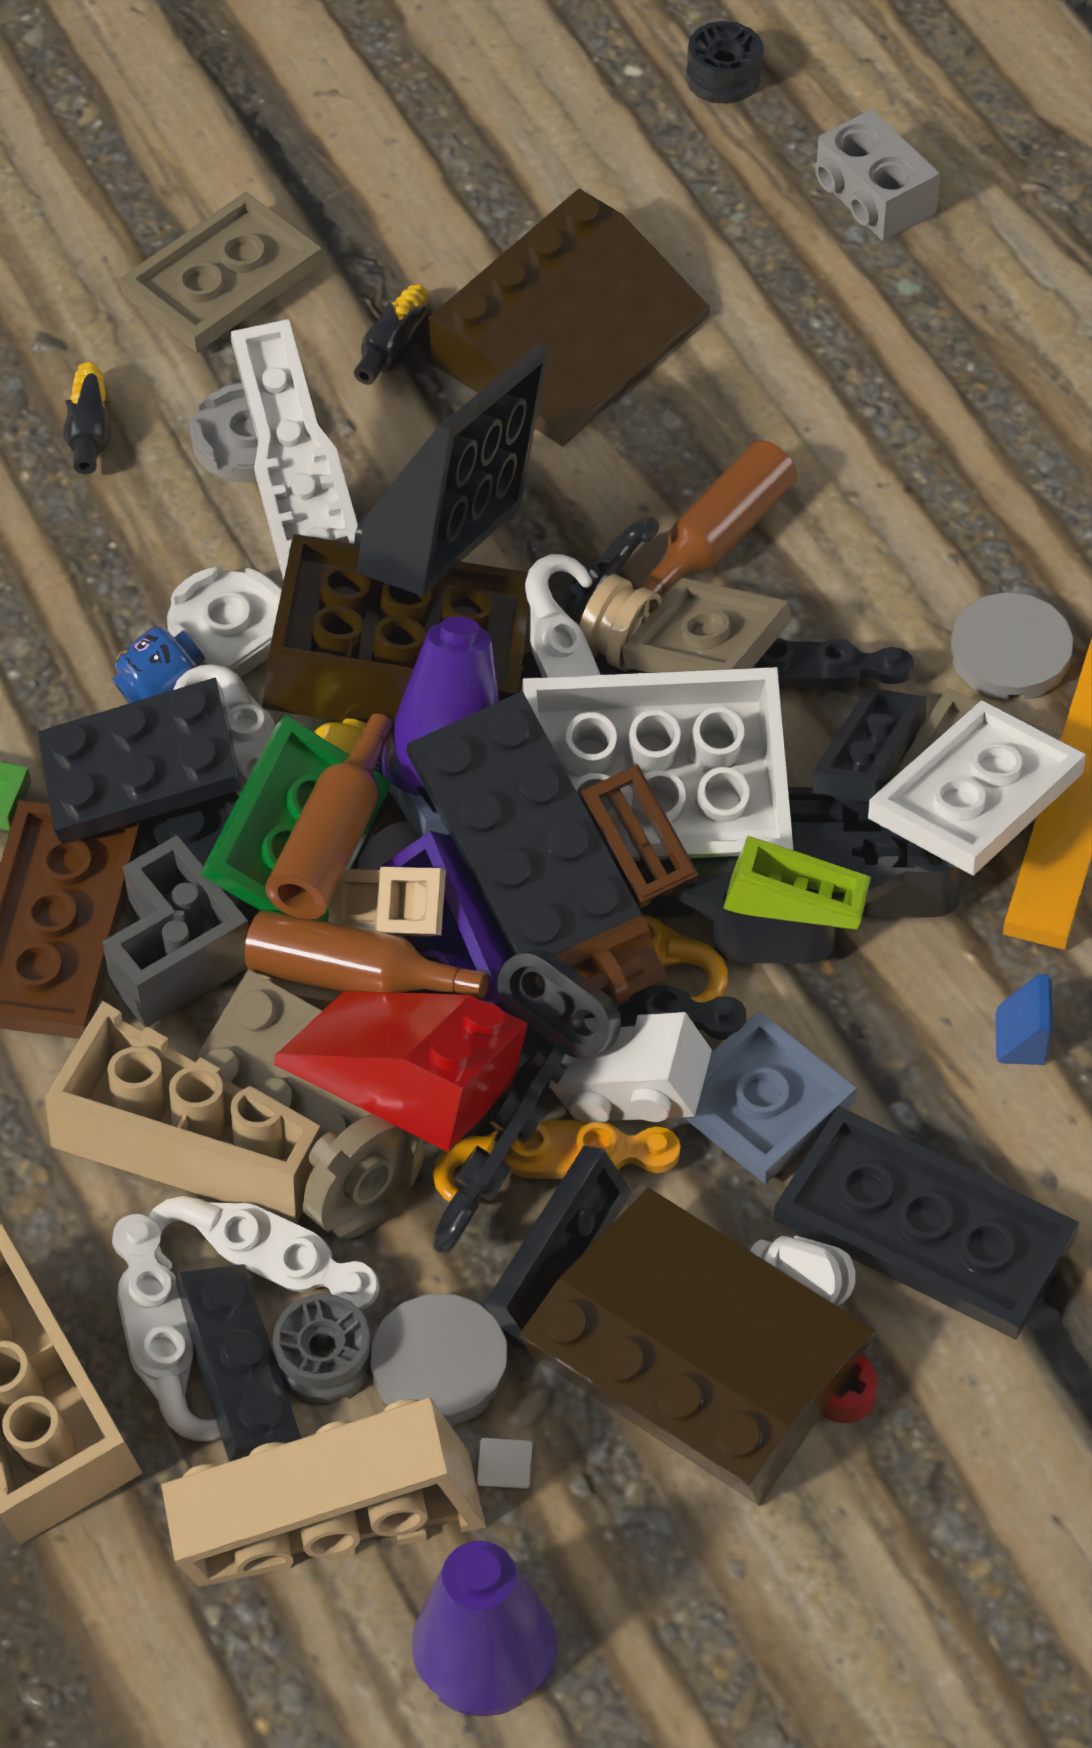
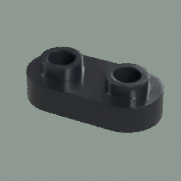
(562, 1006)

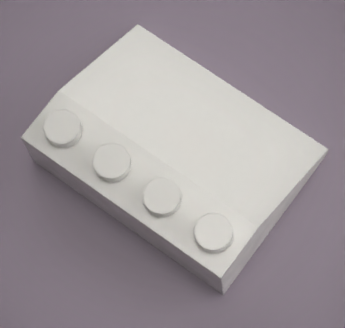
(699, 738)

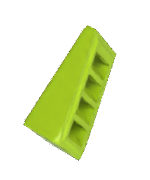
(774, 882)

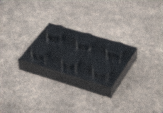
(139, 760)

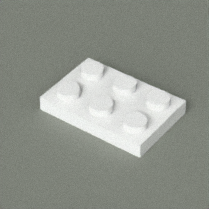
(976, 787)

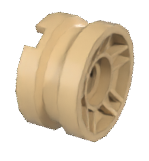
(614, 616)

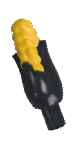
(392, 335)
(87, 418)

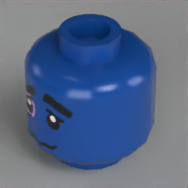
(154, 663)

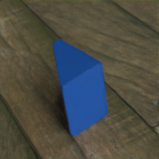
(1026, 1024)

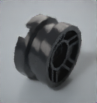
(724, 62)

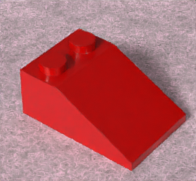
(411, 1058)

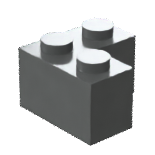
(184, 937)

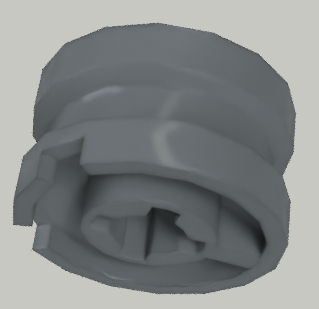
(319, 1324)

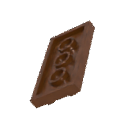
(53, 920)

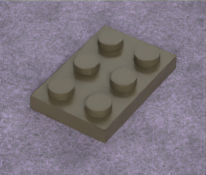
(221, 271)
(244, 1046)

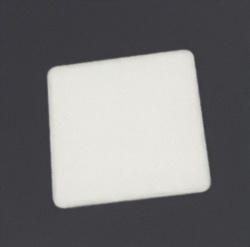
(504, 1463)

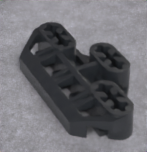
(902, 883)

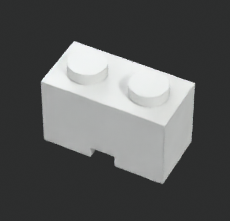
(646, 1074)

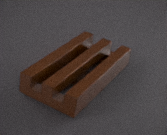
(662, 883)

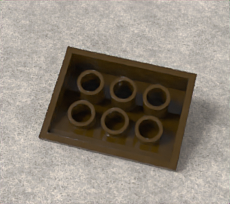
(585, 291)
(352, 642)
(697, 1342)

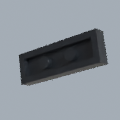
(869, 745)
(568, 1225)
(236, 1359)

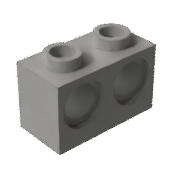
(877, 175)

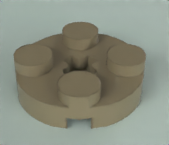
(358, 1174)

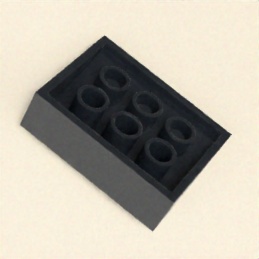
(457, 484)

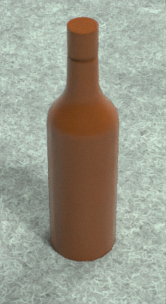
(724, 514)
(329, 828)
(349, 958)

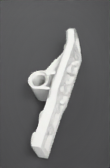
(294, 458)

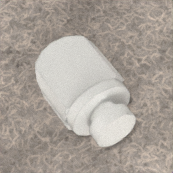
(812, 1263)

